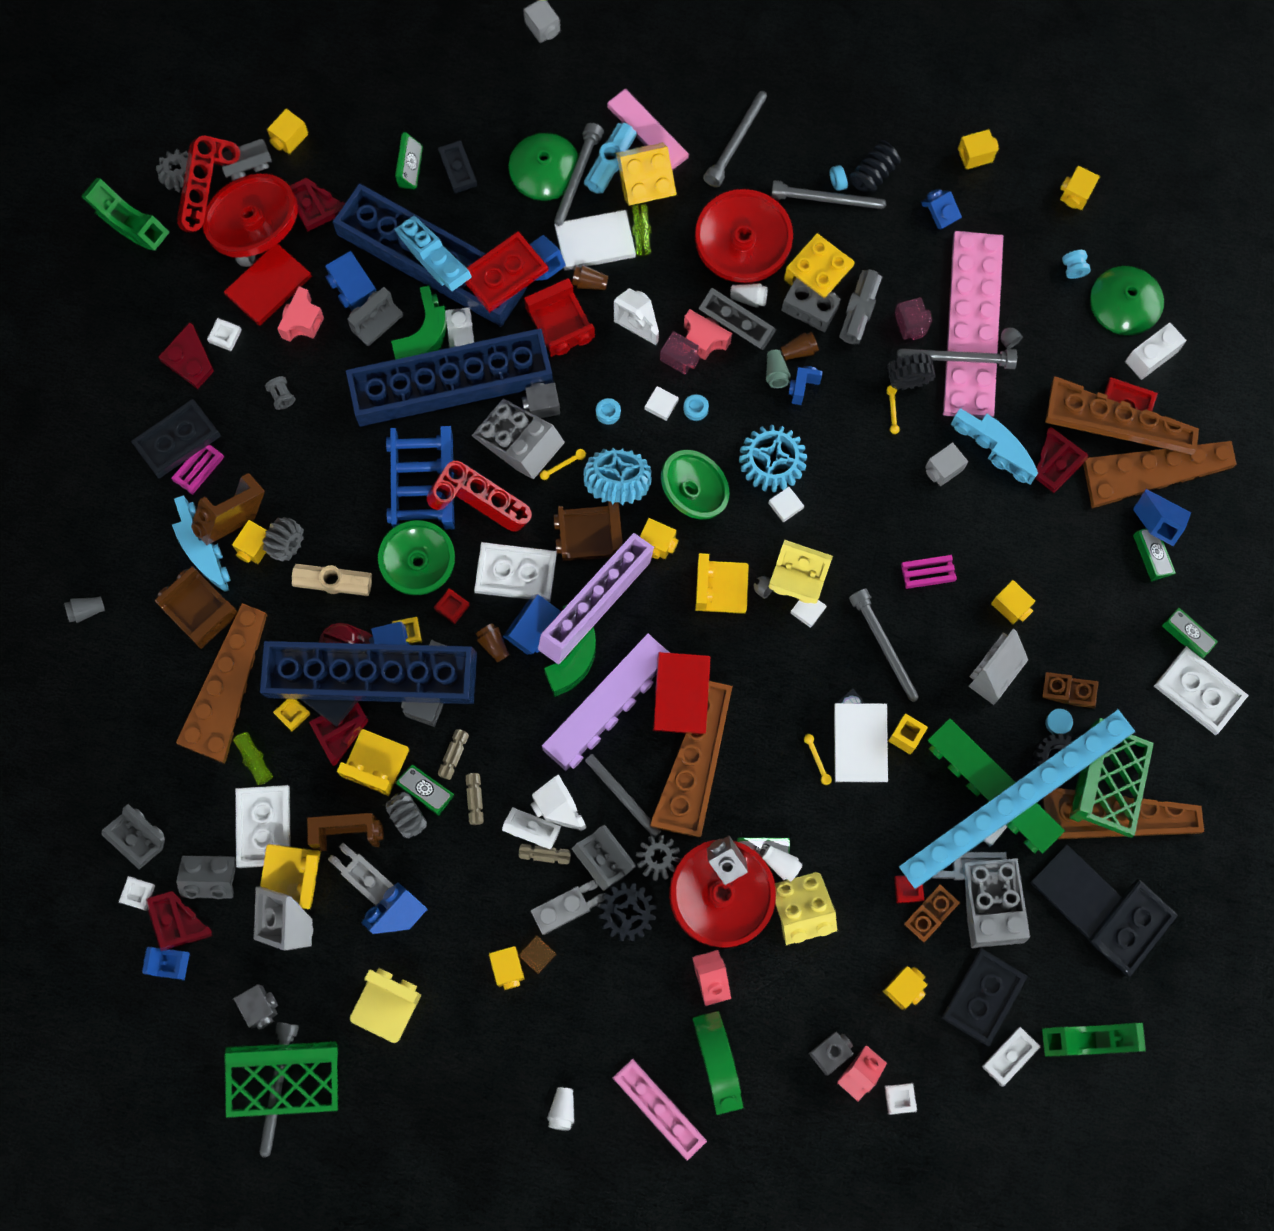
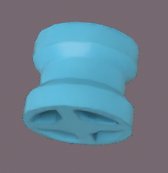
(1076, 264)

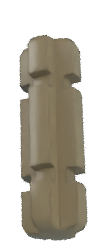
(453, 754)
(474, 799)
(544, 854)

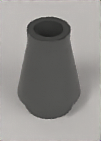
(83, 608)

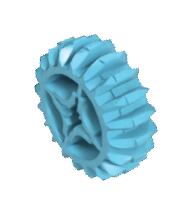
(783, 461)
(617, 476)

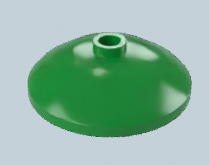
(542, 178)
(1124, 312)
(695, 484)
(412, 542)

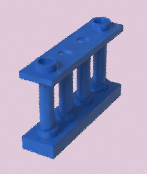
(442, 442)

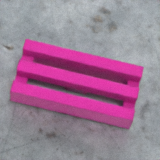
(197, 468)
(928, 562)

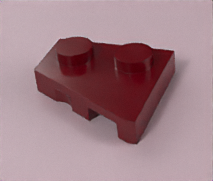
(315, 204)
(188, 357)
(1058, 460)
(338, 739)
(174, 921)

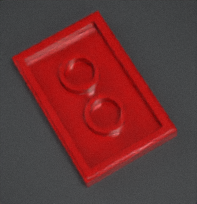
(505, 271)
(267, 284)
(681, 693)

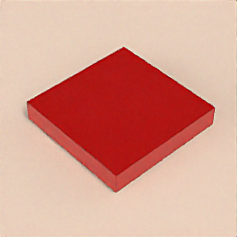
(1138, 397)

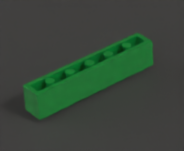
(991, 780)

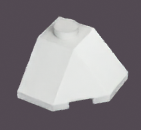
(636, 314)
(557, 805)

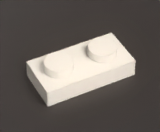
(459, 327)
(531, 828)
(1011, 1056)

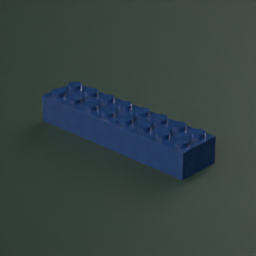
(370, 224)
(449, 377)
(368, 672)

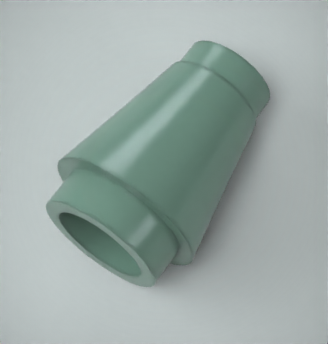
(777, 370)

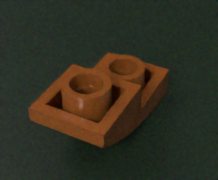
(1070, 690)
(932, 913)

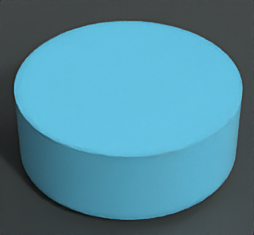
(838, 178)
(696, 407)
(608, 411)
(1059, 722)

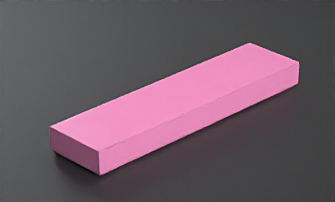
(646, 127)
(659, 1109)

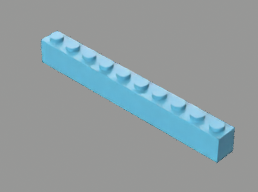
(1017, 799)

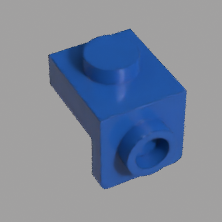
(942, 207)
(804, 375)
(165, 963)

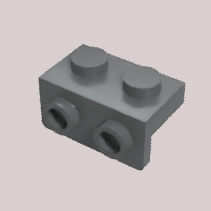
(252, 156)
(374, 316)
(134, 836)
(604, 857)
(206, 877)

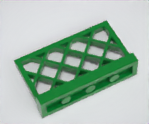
(1088, 788)
(281, 1055)

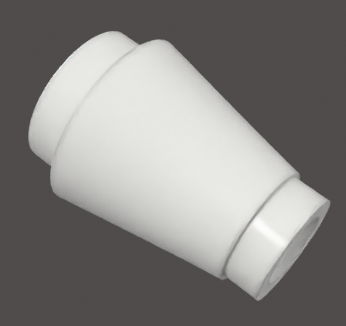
(749, 294)
(782, 863)
(562, 1110)

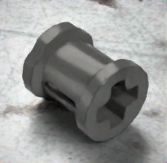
(280, 393)

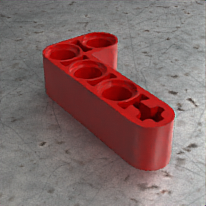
(202, 185)
(481, 501)

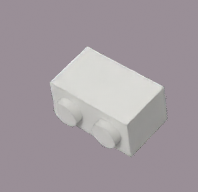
(1155, 351)

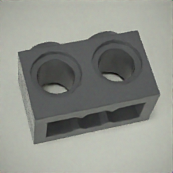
(807, 309)

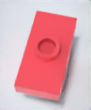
(300, 317)
(706, 333)
(712, 977)
(862, 1073)

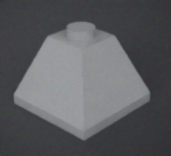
(281, 921)

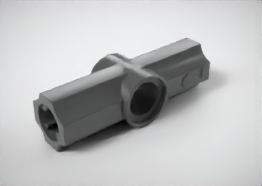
(860, 306)

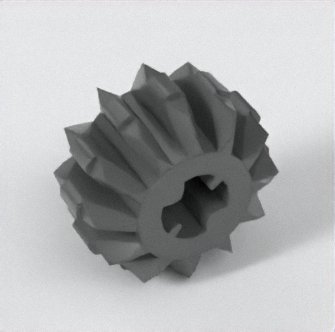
(173, 170)
(283, 539)
(406, 815)
(648, 855)

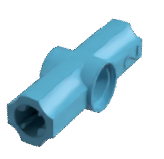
(604, 168)

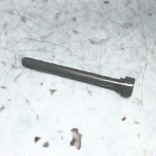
(592, 135)
(715, 175)
(781, 191)
(1006, 358)
(862, 602)
(285, 1034)

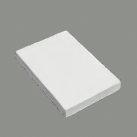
(595, 240)
(515, 571)
(1201, 690)
(860, 742)
(261, 821)

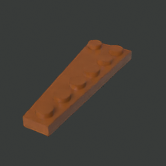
(1097, 414)
(1129, 474)
(218, 704)
(689, 784)
(1153, 819)

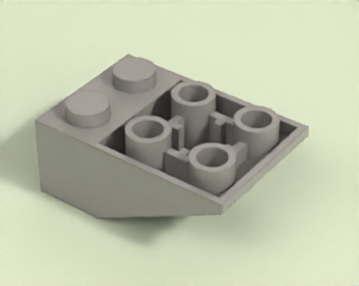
(519, 438)
(999, 667)
(995, 903)

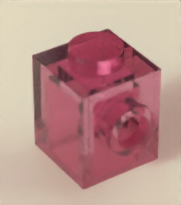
(913, 318)
(680, 353)

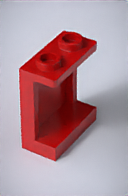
(559, 317)

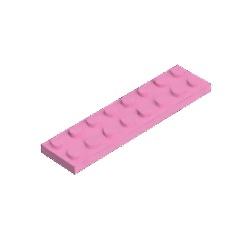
(973, 322)

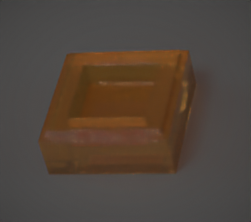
(537, 954)

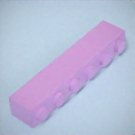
(595, 598)
(605, 704)

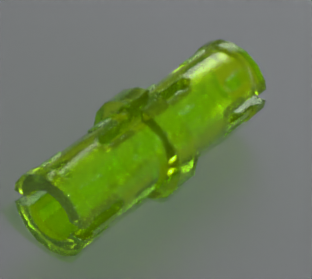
(641, 229)
(252, 758)

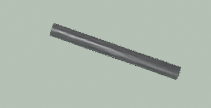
(622, 795)

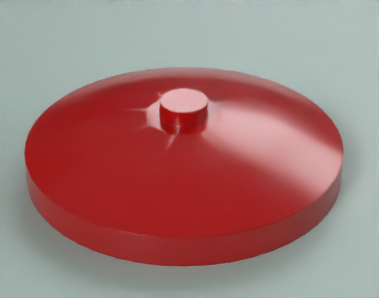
(250, 215)
(744, 236)
(720, 912)

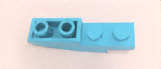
(432, 254)
(1006, 449)
(203, 556)

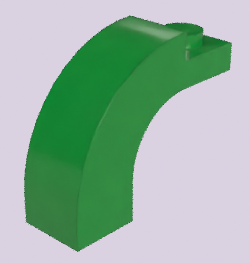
(131, 223)
(431, 334)
(574, 667)
(1094, 1039)
(718, 1062)

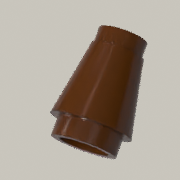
(588, 278)
(801, 346)
(493, 642)

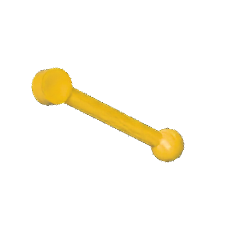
(894, 429)
(580, 455)
(825, 779)

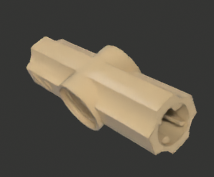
(315, 578)

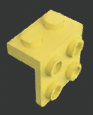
(800, 572)
(805, 908)
(385, 1005)

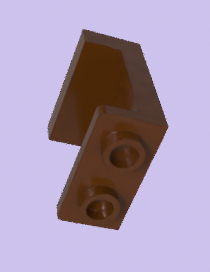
(217, 521)
(588, 532)
(196, 606)
(343, 824)

